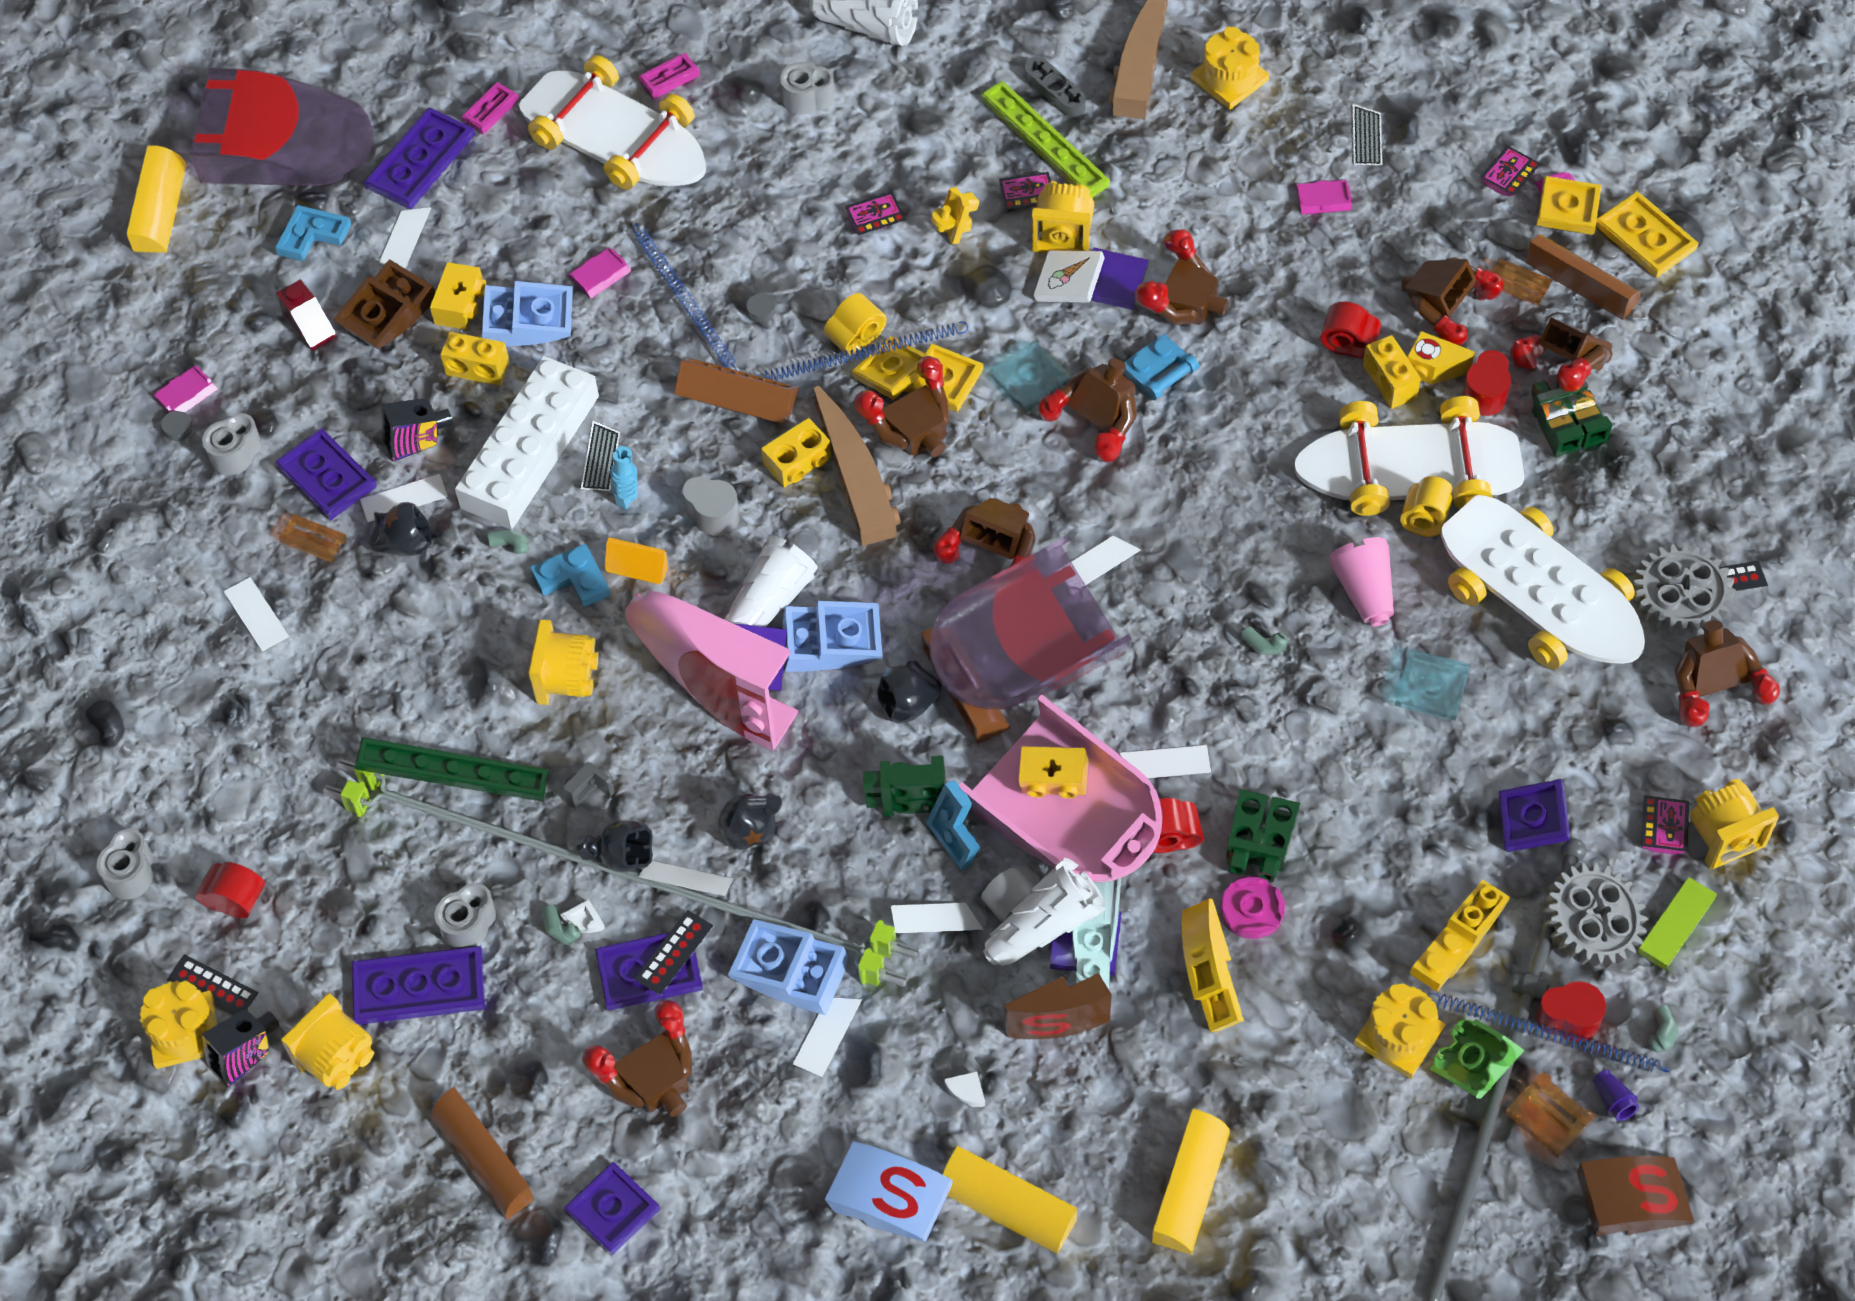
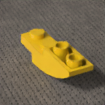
(1460, 936)
(1206, 966)

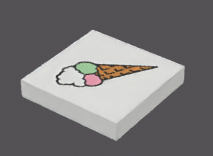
(1069, 276)

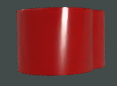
(1349, 329)
(1489, 382)
(1180, 826)
(230, 889)
(1573, 1009)

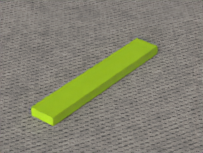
(1044, 138)

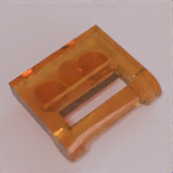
(1545, 1121)

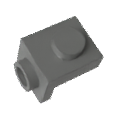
(585, 781)

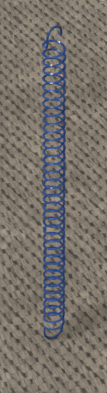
(683, 298)
(867, 355)
(1549, 1032)

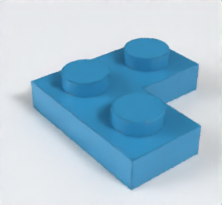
(311, 225)
(575, 569)
(947, 825)

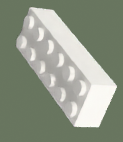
(527, 442)

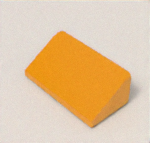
(635, 561)

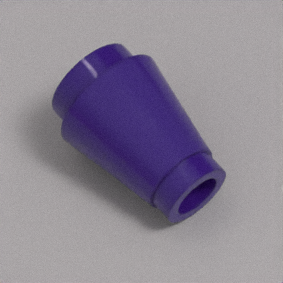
(1616, 1097)

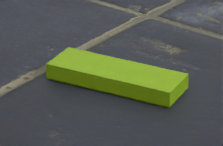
(1677, 923)

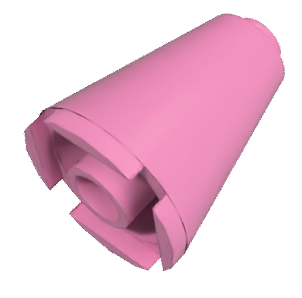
(1366, 578)

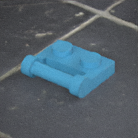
(1156, 359)

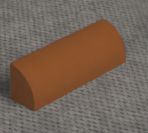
(1582, 277)
(736, 390)
(981, 722)
(481, 1154)

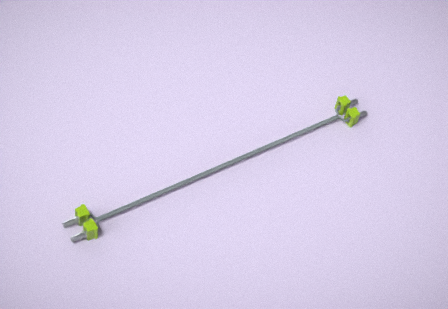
(870, 968)

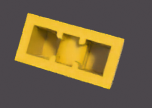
(457, 296)
(1039, 764)

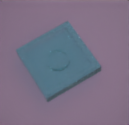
(1029, 375)
(1432, 685)

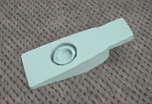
(1096, 937)

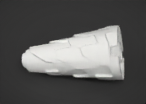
(878, 18)
(771, 583)
(1054, 907)

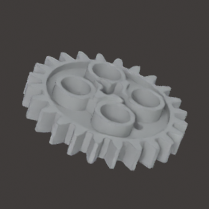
(1683, 589)
(1595, 915)

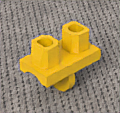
(954, 215)

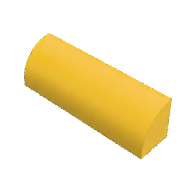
(156, 200)
(1191, 1182)
(1009, 1200)

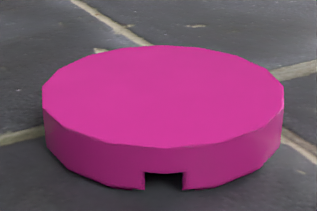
(1252, 907)

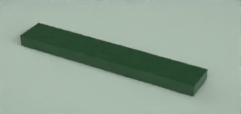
(452, 769)

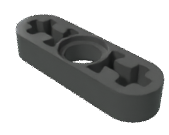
(1056, 97)

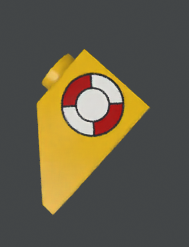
(1439, 359)

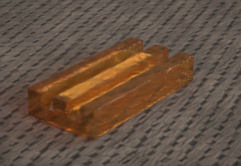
(1522, 278)
(328, 555)

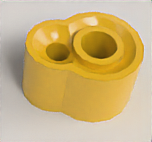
(855, 323)
(1427, 506)

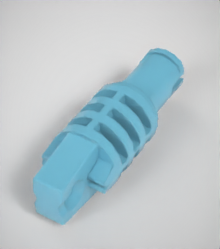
(623, 477)

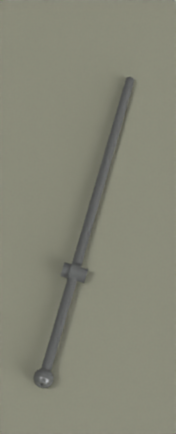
(1530, 988)

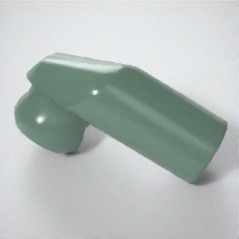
(508, 537)
(1265, 646)
(565, 935)
(1667, 1031)

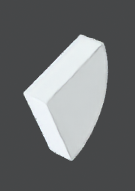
(584, 917)
(966, 1089)

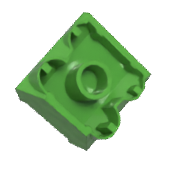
(1475, 1057)

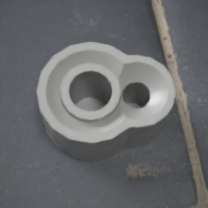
(807, 88)
(232, 444)
(711, 505)
(126, 865)
(1009, 890)
(465, 916)

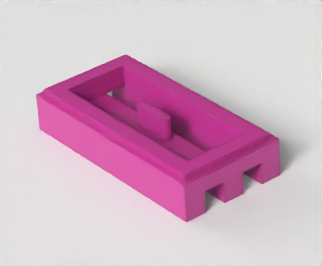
(671, 78)
(494, 109)

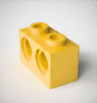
(475, 358)
(1391, 372)
(793, 448)

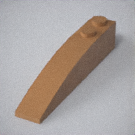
(1138, 62)
(858, 474)

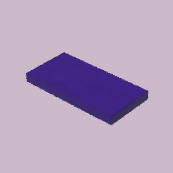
(419, 158)
(418, 985)

